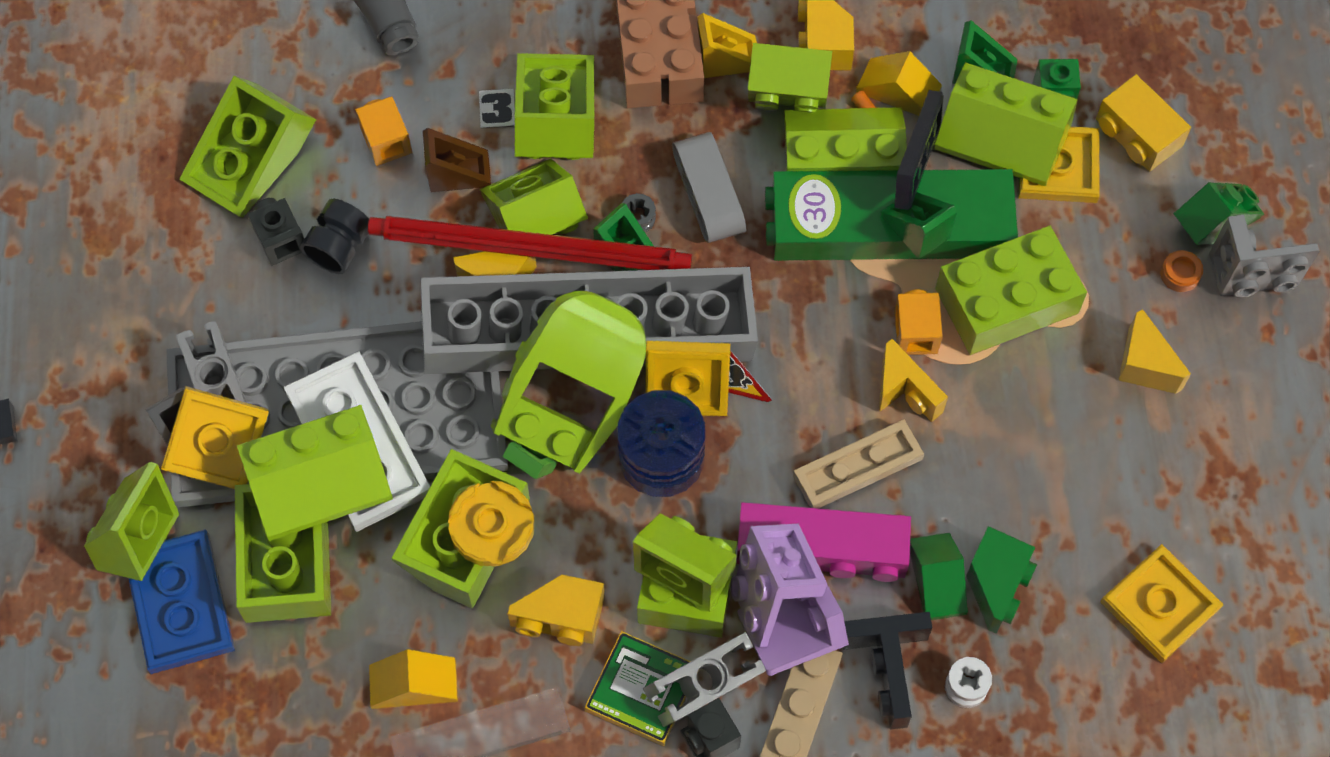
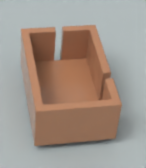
(660, 43)

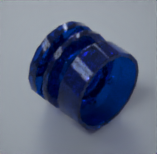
(659, 465)

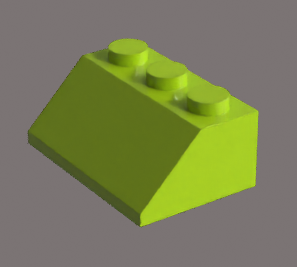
(1005, 123)
(845, 139)
(315, 472)
(427, 546)

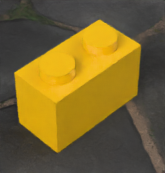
(1142, 123)

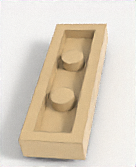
(858, 465)
(801, 707)

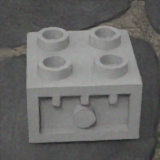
(1246, 271)

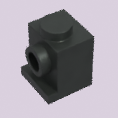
(276, 229)
(711, 731)

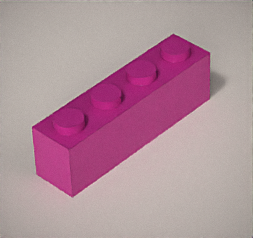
(841, 540)

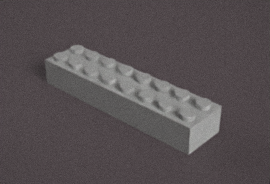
(484, 319)

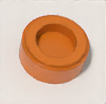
(1181, 271)

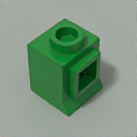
(1059, 76)

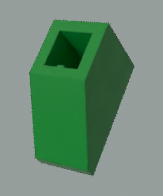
(1212, 205)
(996, 573)

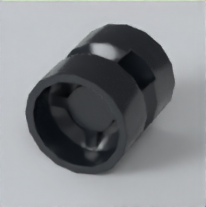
(334, 239)

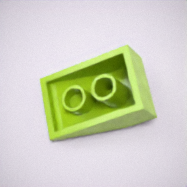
(554, 106)
(246, 146)

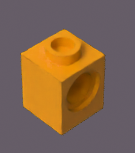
(384, 130)
(918, 322)

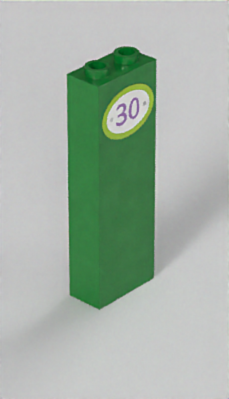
(840, 215)

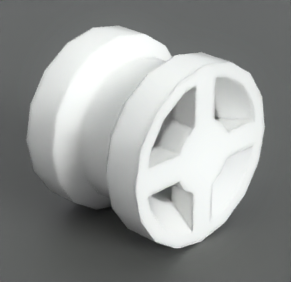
(962, 689)

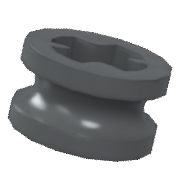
(645, 202)

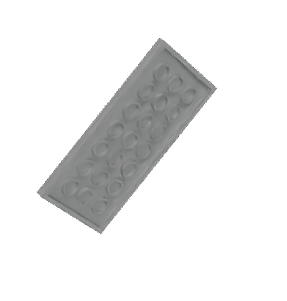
(430, 409)

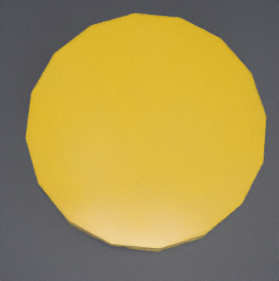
(491, 523)

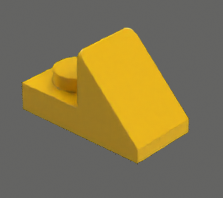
(904, 376)

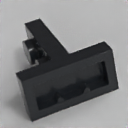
(887, 635)

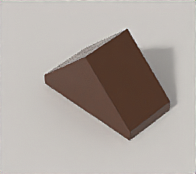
(454, 163)

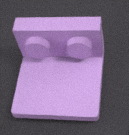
(772, 568)
(802, 632)

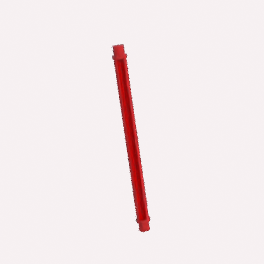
(528, 244)

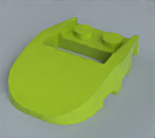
(585, 340)

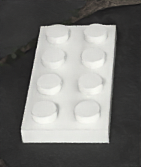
(347, 386)

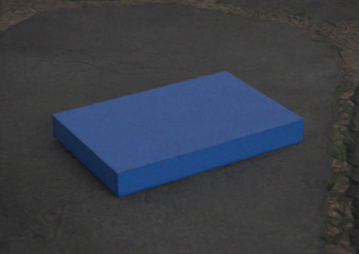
(181, 605)

